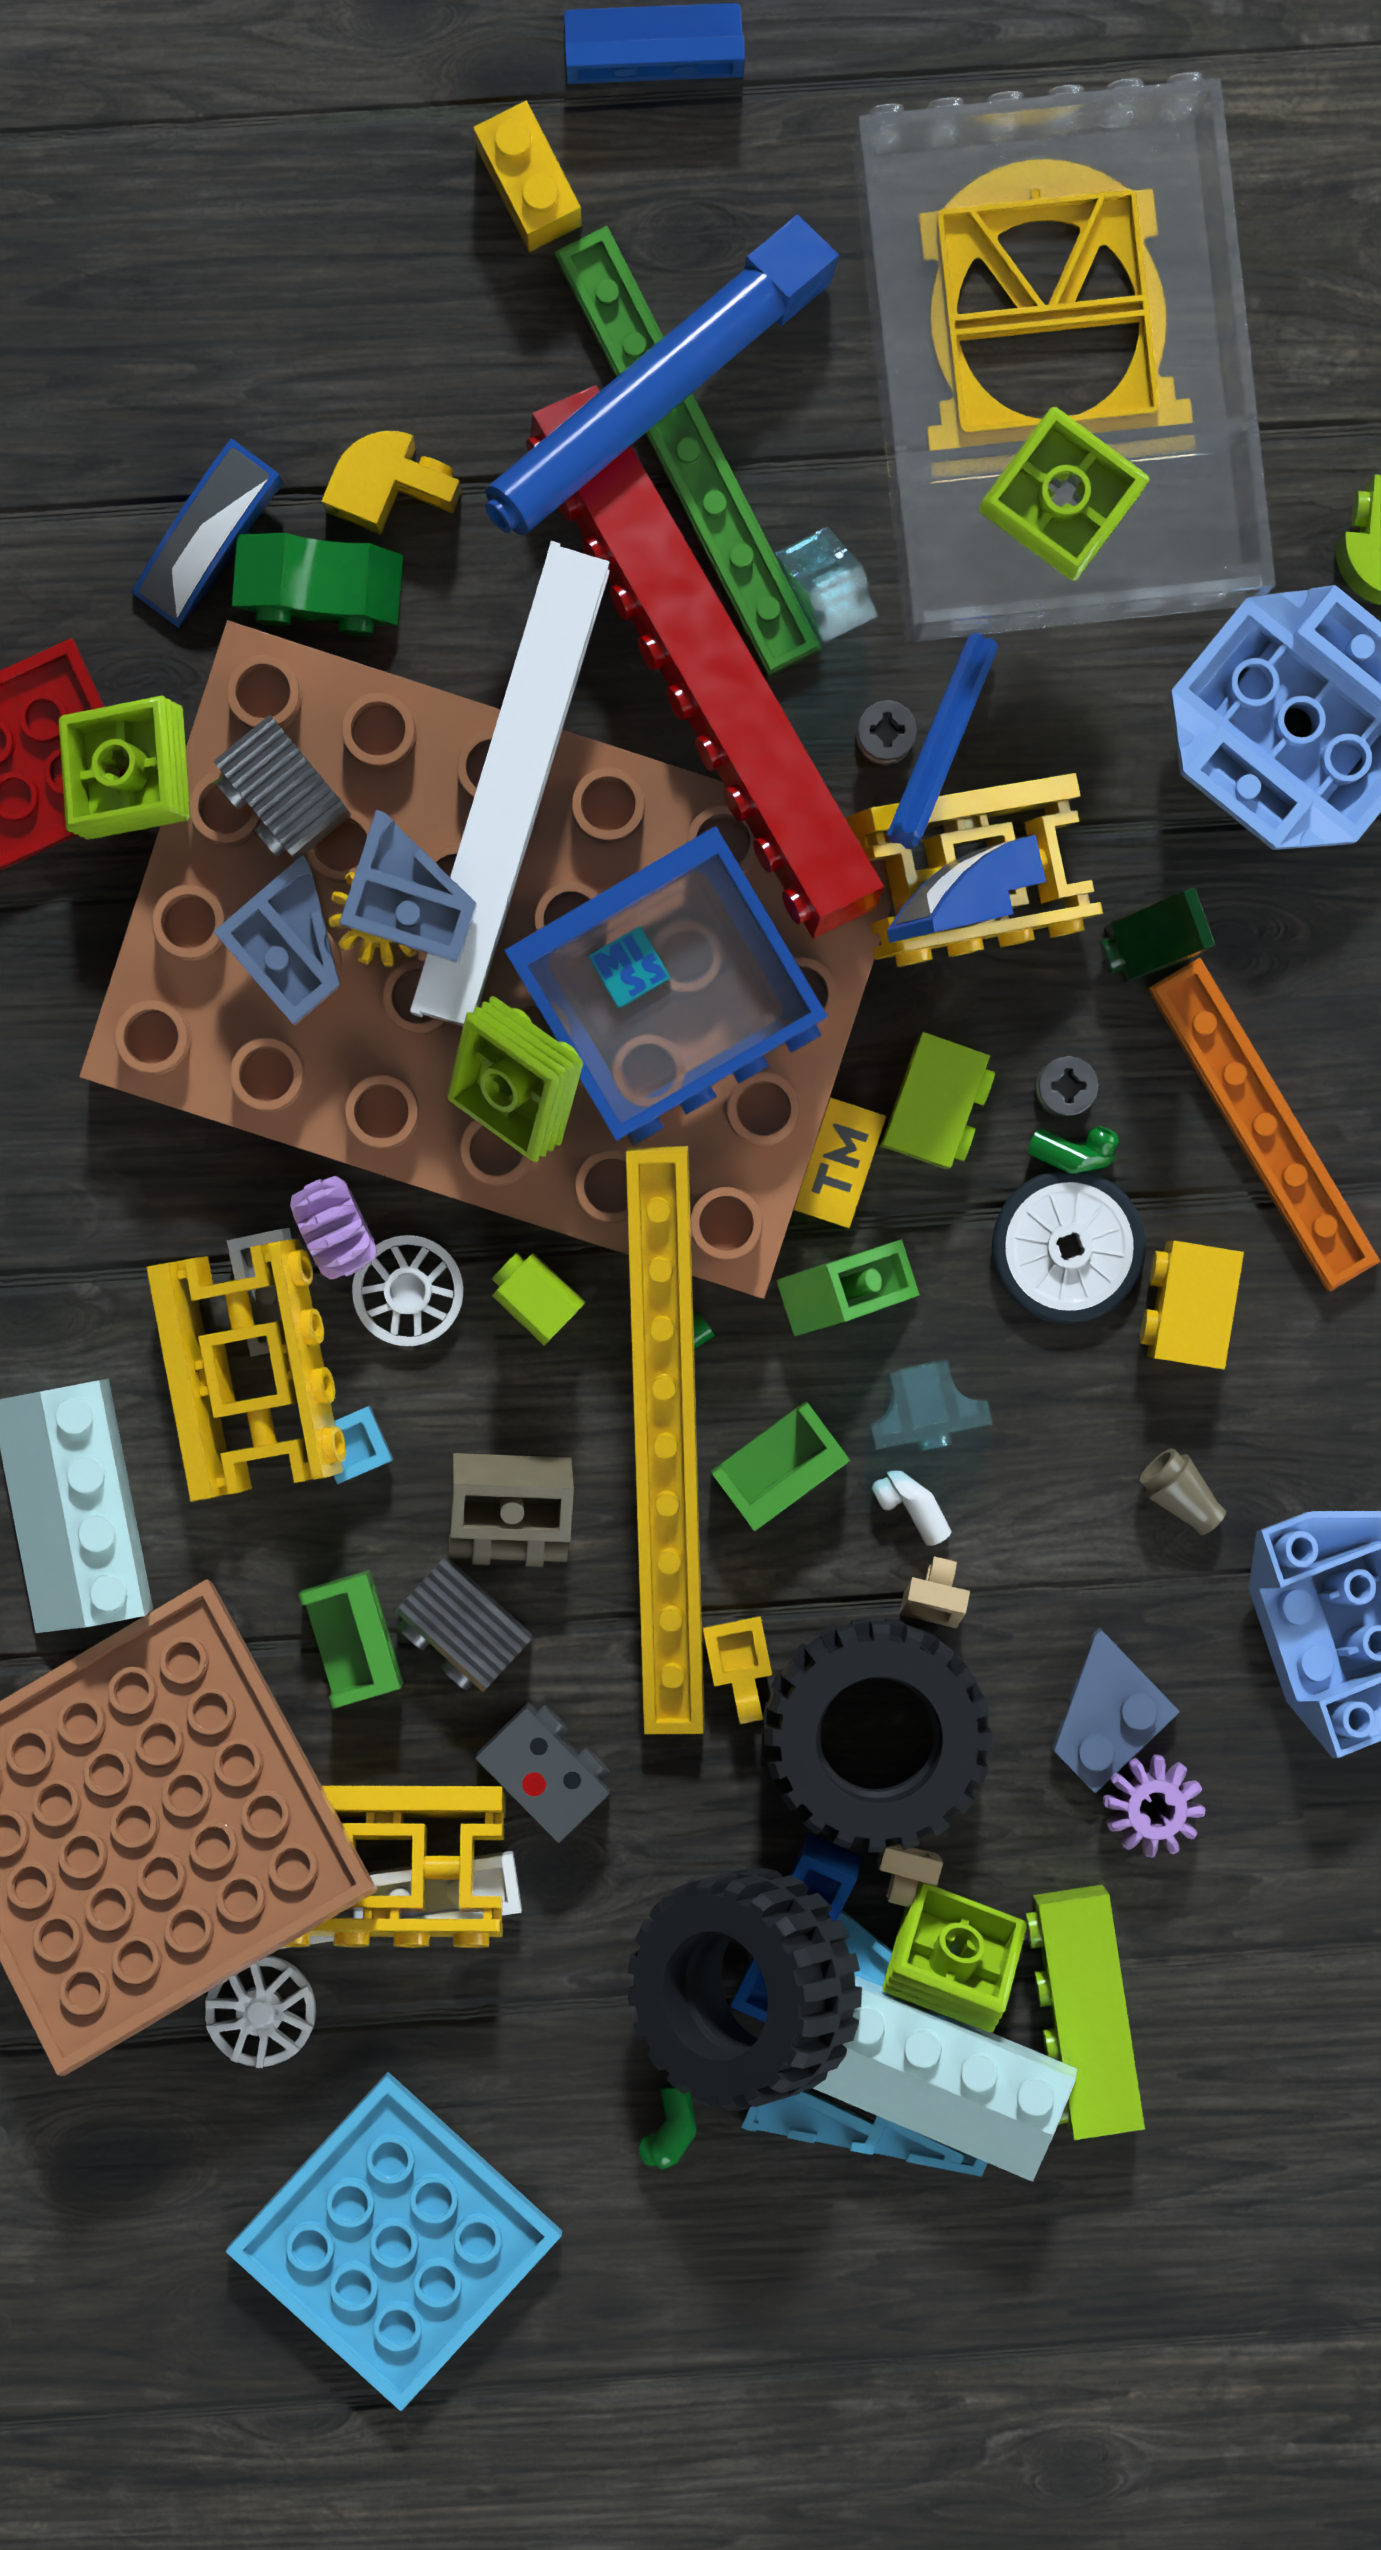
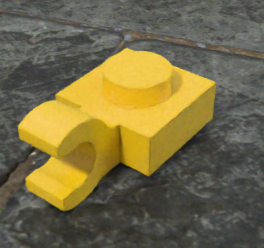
(738, 1657)

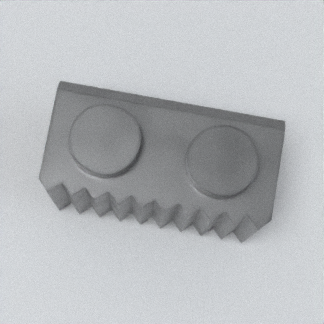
(281, 789)
(462, 1625)

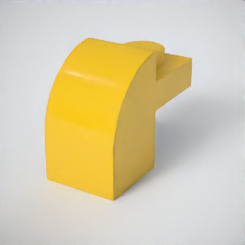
(375, 471)

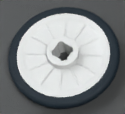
(1106, 1232)

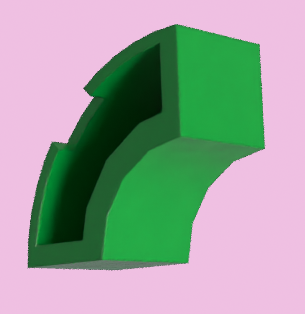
(317, 582)

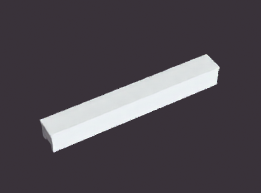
(516, 774)

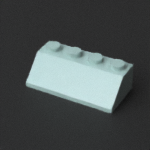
(73, 1507)
(952, 2082)

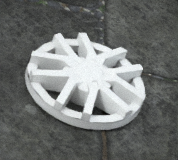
(408, 1291)
(261, 2013)

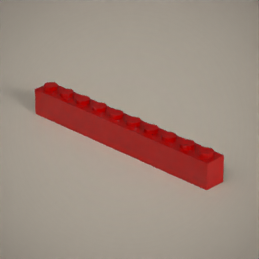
(718, 689)

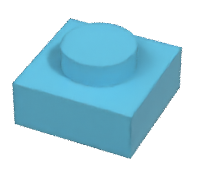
(364, 1444)

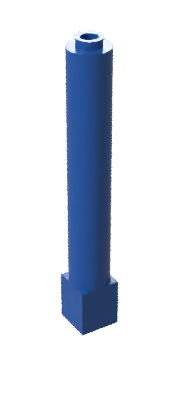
(772, 288)

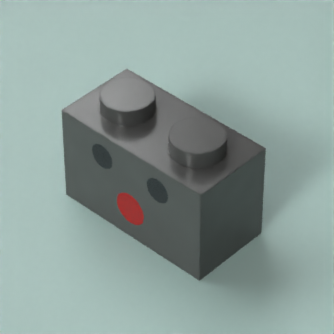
(545, 1770)

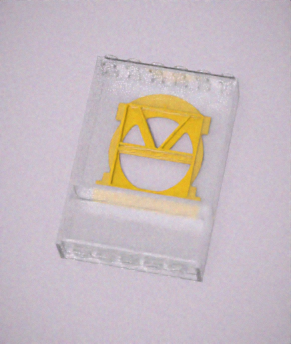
(1156, 188)

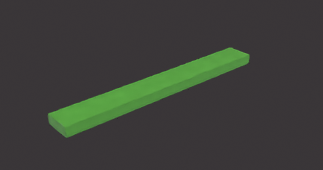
(692, 461)

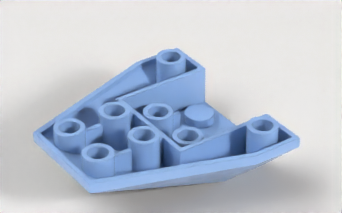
(1321, 1619)

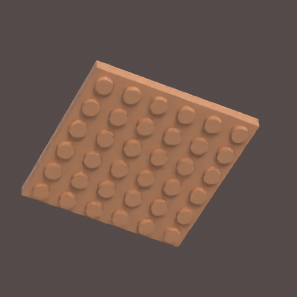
(156, 1829)

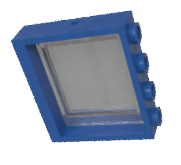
(719, 1014)

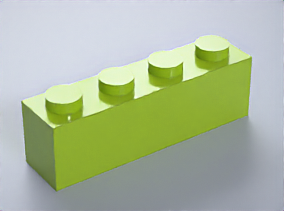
(1086, 2009)

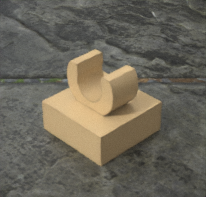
(934, 1597)
(907, 1869)

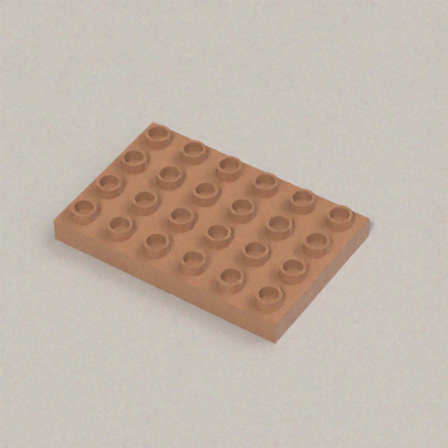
(365, 1072)

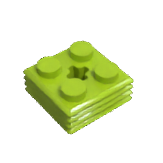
(1054, 455)
(132, 735)
(514, 1078)
(955, 1957)

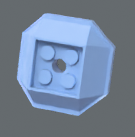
(1229, 710)

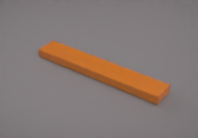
(1263, 1125)

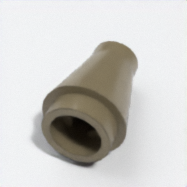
(1180, 1489)

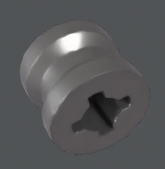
(886, 744)
(1055, 1086)

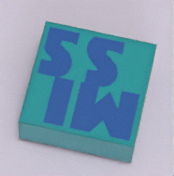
(629, 967)

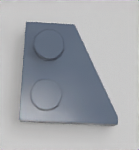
(406, 895)
(285, 942)
(1109, 1714)

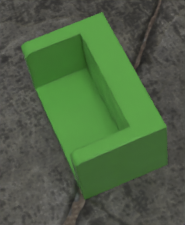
(780, 1466)
(352, 1638)

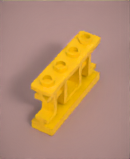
(965, 823)
(202, 1378)
(385, 1814)

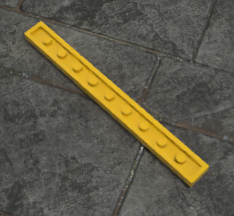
(665, 1438)

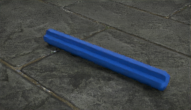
(942, 741)

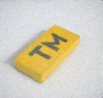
(839, 1162)

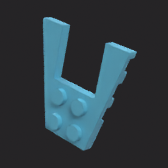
(818, 2119)

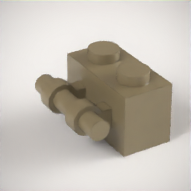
(510, 1508)

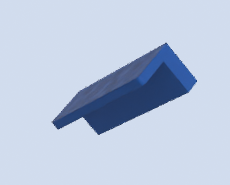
(654, 43)

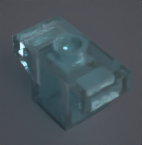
(827, 584)
(926, 1408)

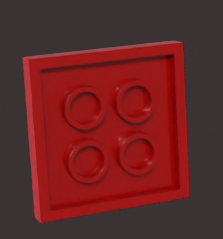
(31, 781)

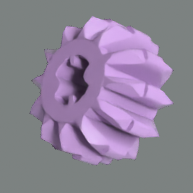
(333, 1227)
(1137, 1820)

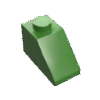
(847, 1288)

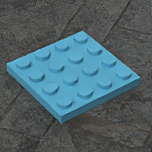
(394, 2241)

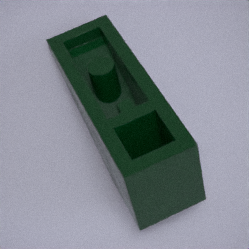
(1157, 936)

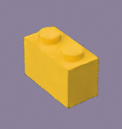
(527, 176)
(1192, 1304)

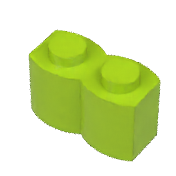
(536, 1296)

